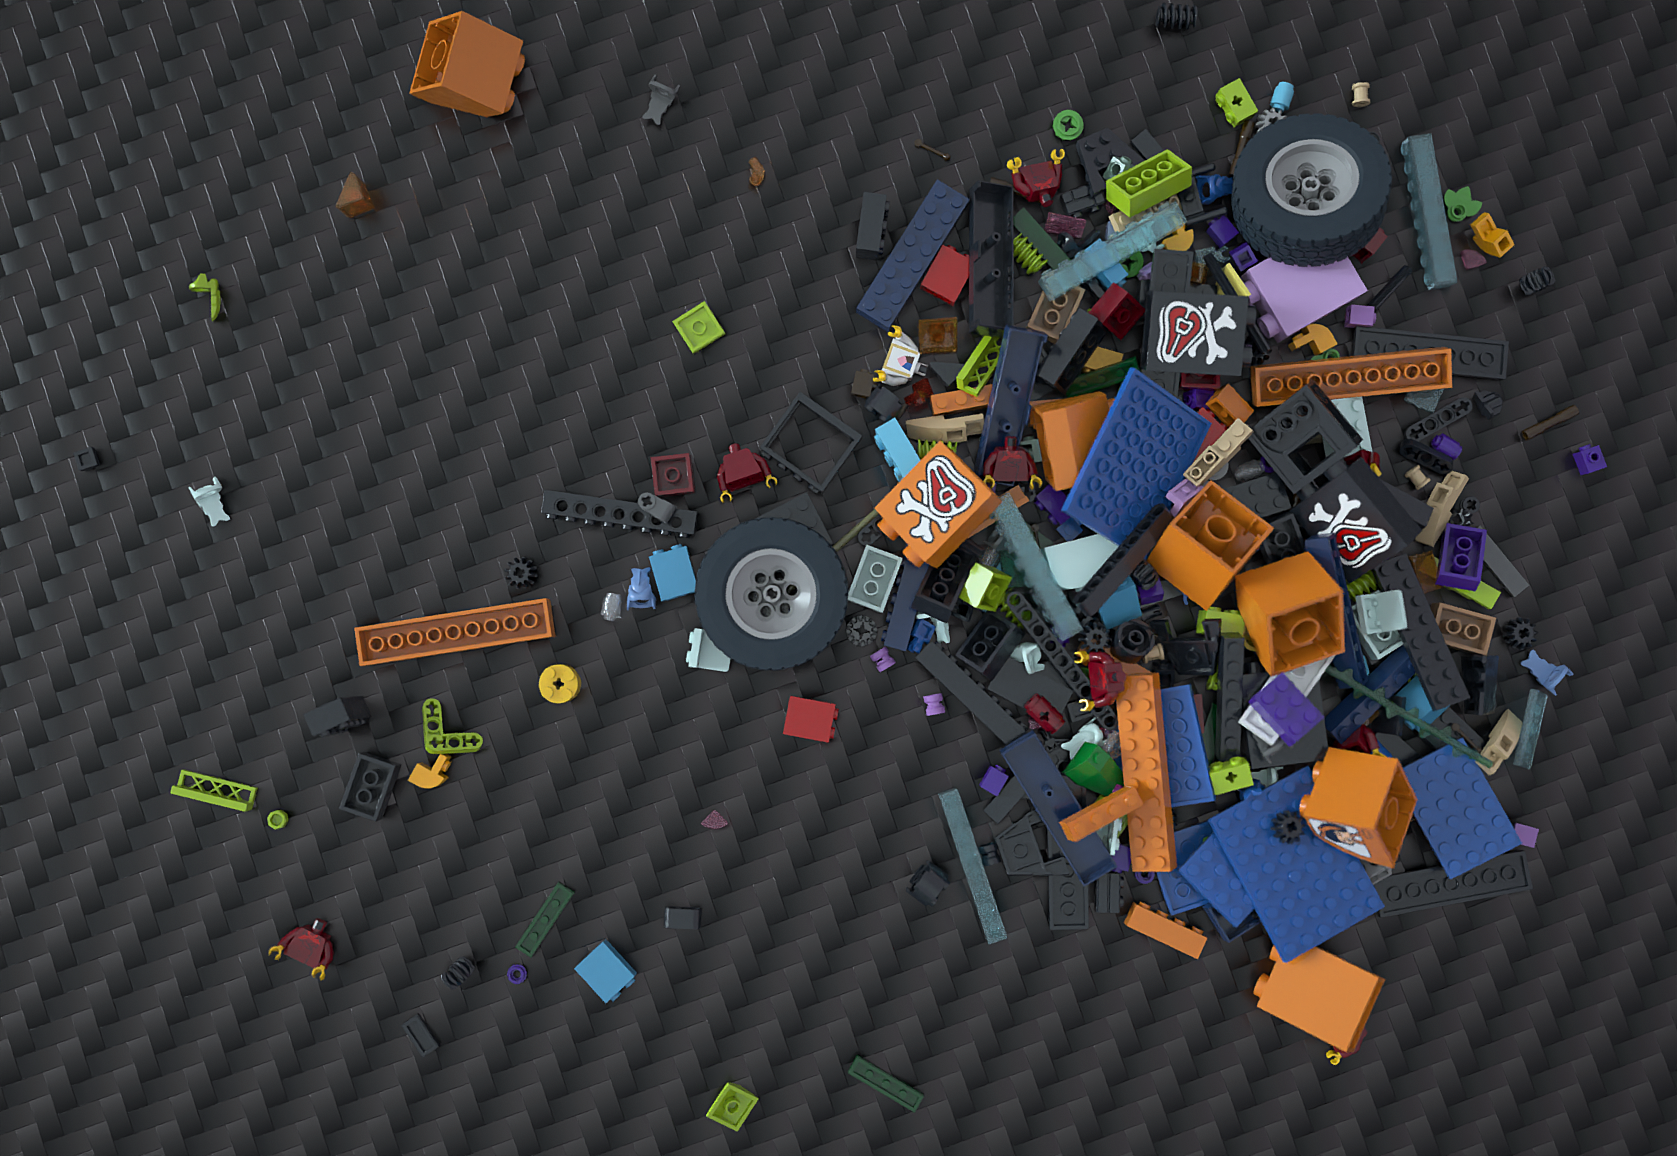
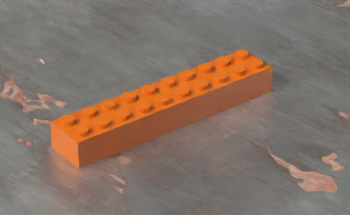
(1354, 375)
(454, 632)
(1147, 770)

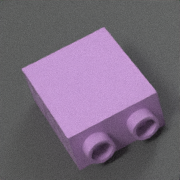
(1299, 296)

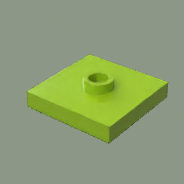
(698, 327)

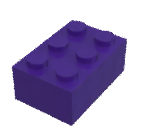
(1461, 557)
(1286, 709)

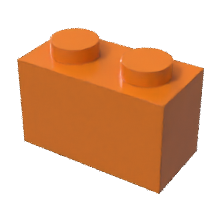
(1229, 405)

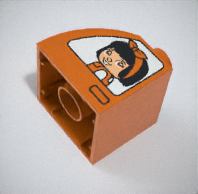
(1360, 805)

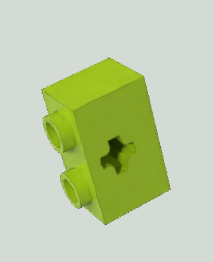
(1236, 93)
(1239, 775)

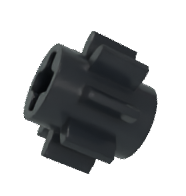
(1454, 519)

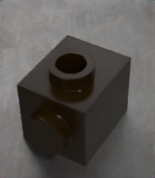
(863, 384)

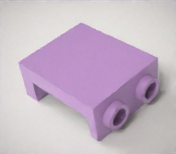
(1182, 495)

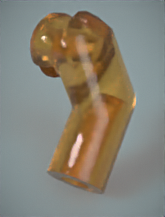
(758, 173)

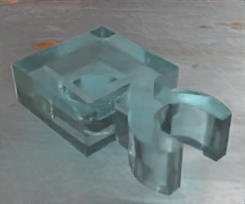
(1218, 254)

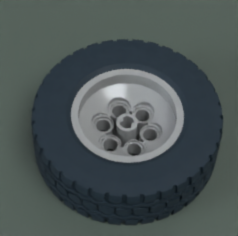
(1289, 168)
(737, 622)

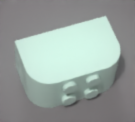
(1078, 560)

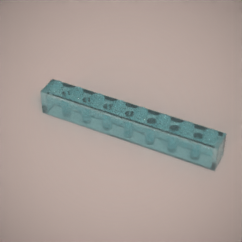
(1429, 211)
(1112, 251)
(1035, 568)
(972, 865)

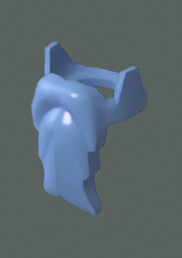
(640, 589)
(1546, 673)

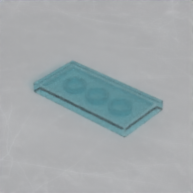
(1530, 729)

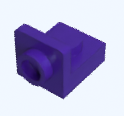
(1197, 398)

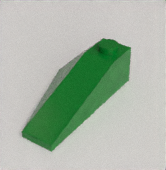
(1094, 770)

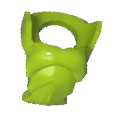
(212, 286)

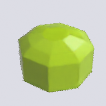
(277, 819)

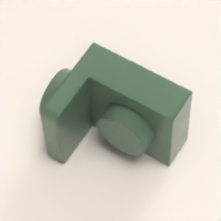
(1035, 450)

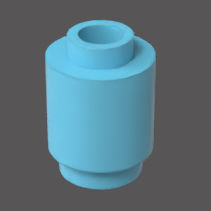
(1282, 96)

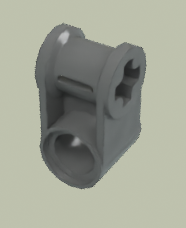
(659, 508)

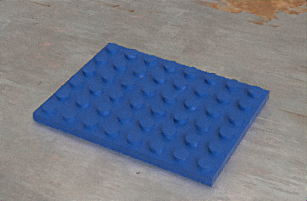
(1135, 458)
(1298, 888)

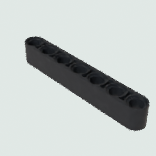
(1123, 560)

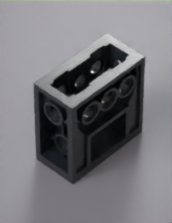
(1320, 418)

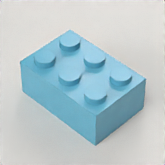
(897, 448)

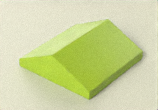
(732, 1106)

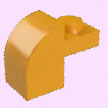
(1489, 237)
(1180, 240)
(1316, 336)
(429, 777)

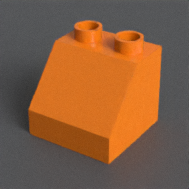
(468, 65)
(1067, 434)
(1208, 544)
(1291, 613)

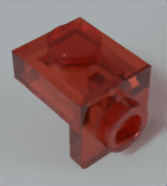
(922, 391)

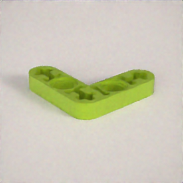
(438, 736)

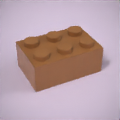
(1055, 315)
(1464, 628)

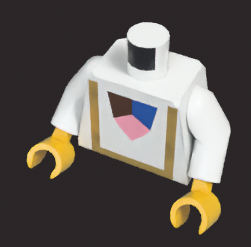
(900, 360)

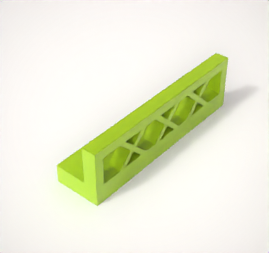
(975, 362)
(214, 798)

